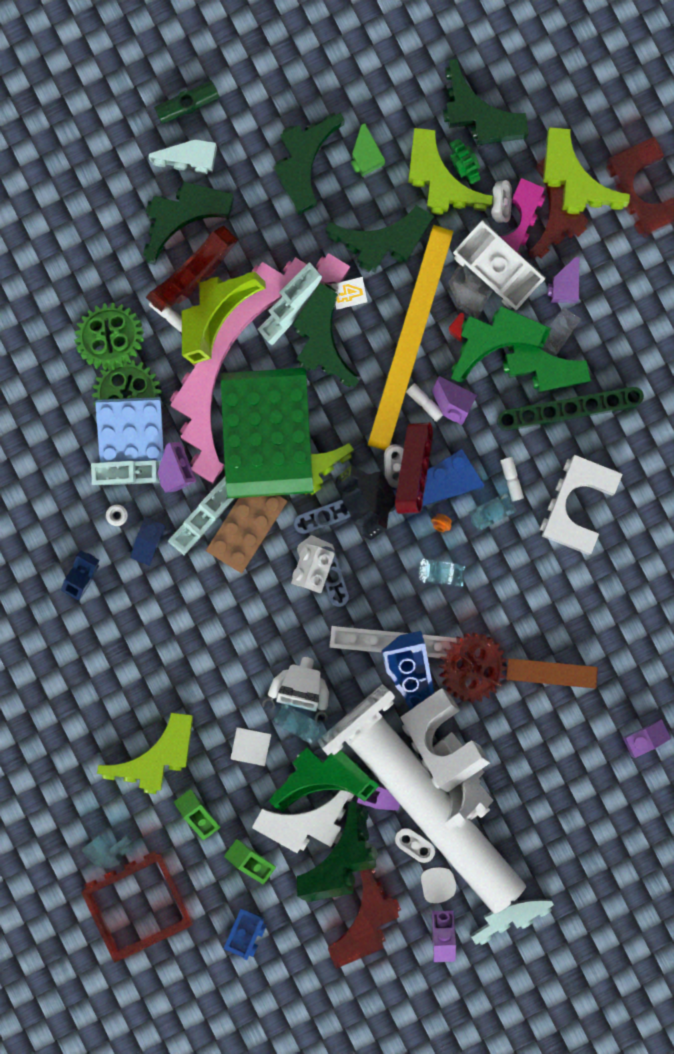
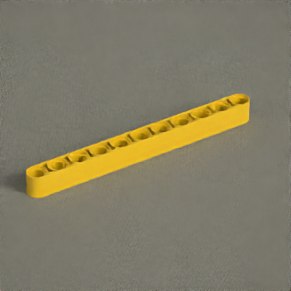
(410, 338)

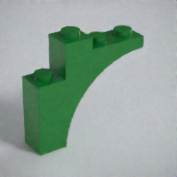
(507, 330)
(549, 371)
(314, 775)

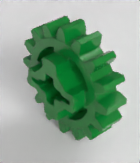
(465, 161)

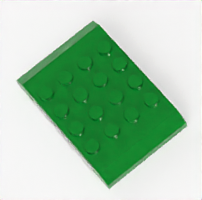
(266, 433)

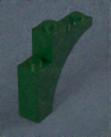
(467, 109)
(302, 148)
(171, 216)
(374, 245)
(321, 348)
(351, 854)

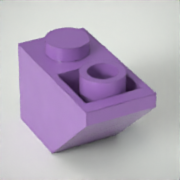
(380, 799)
(443, 936)

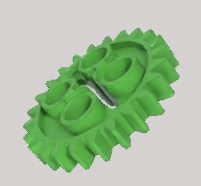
(128, 332)
(107, 389)

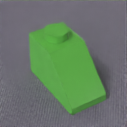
(366, 153)
(196, 814)
(249, 861)

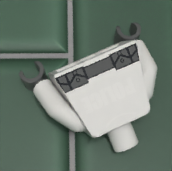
(300, 688)

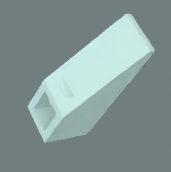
(191, 155)

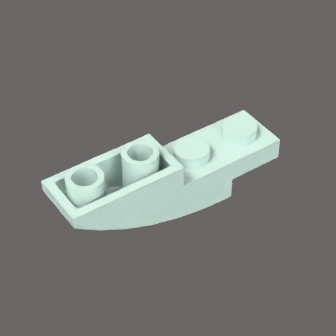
(519, 912)

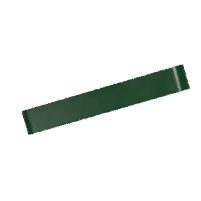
(580, 408)

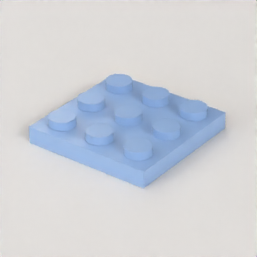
(130, 429)

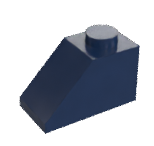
(147, 541)

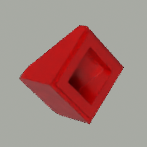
(455, 328)

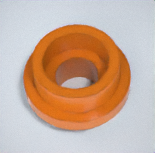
(441, 522)

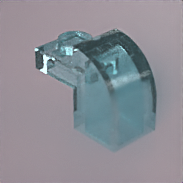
(492, 512)
(441, 573)
(297, 723)
(103, 855)

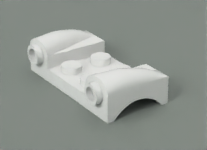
(498, 265)

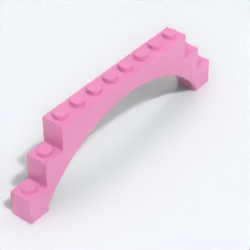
(196, 394)

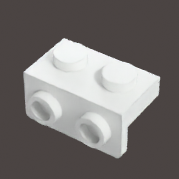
(312, 568)

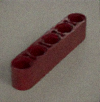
(414, 468)

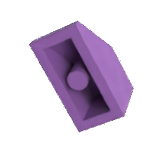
(565, 285)
(453, 400)
(175, 468)
(646, 738)

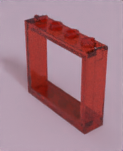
(151, 939)

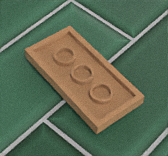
(245, 530)

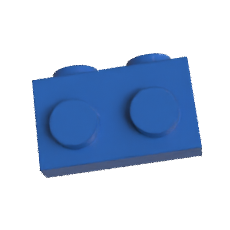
(244, 934)

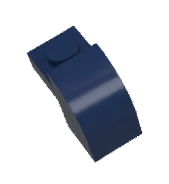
(80, 575)

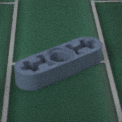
(306, 516)
(343, 590)

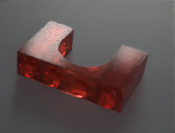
(623, 167)

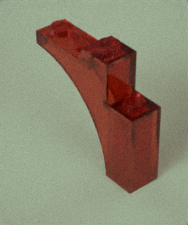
(558, 220)
(194, 270)
(363, 936)

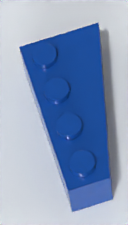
(450, 478)

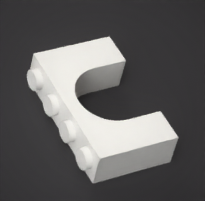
(578, 474)
(421, 725)

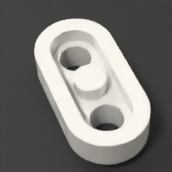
(502, 201)
(393, 465)
(414, 845)

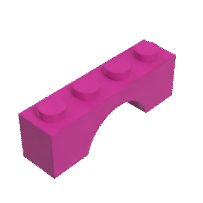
(526, 200)

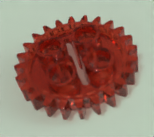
(488, 657)

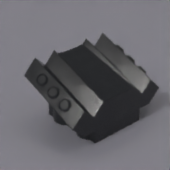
(367, 499)

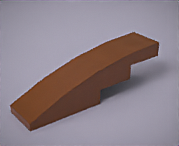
(552, 673)

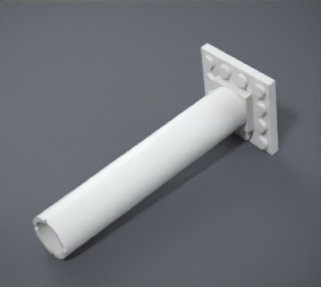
(429, 807)

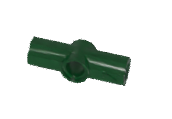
(200, 96)

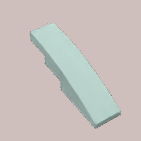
(293, 300)
(125, 472)
(201, 518)

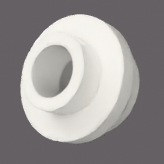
(116, 508)

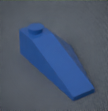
(409, 667)

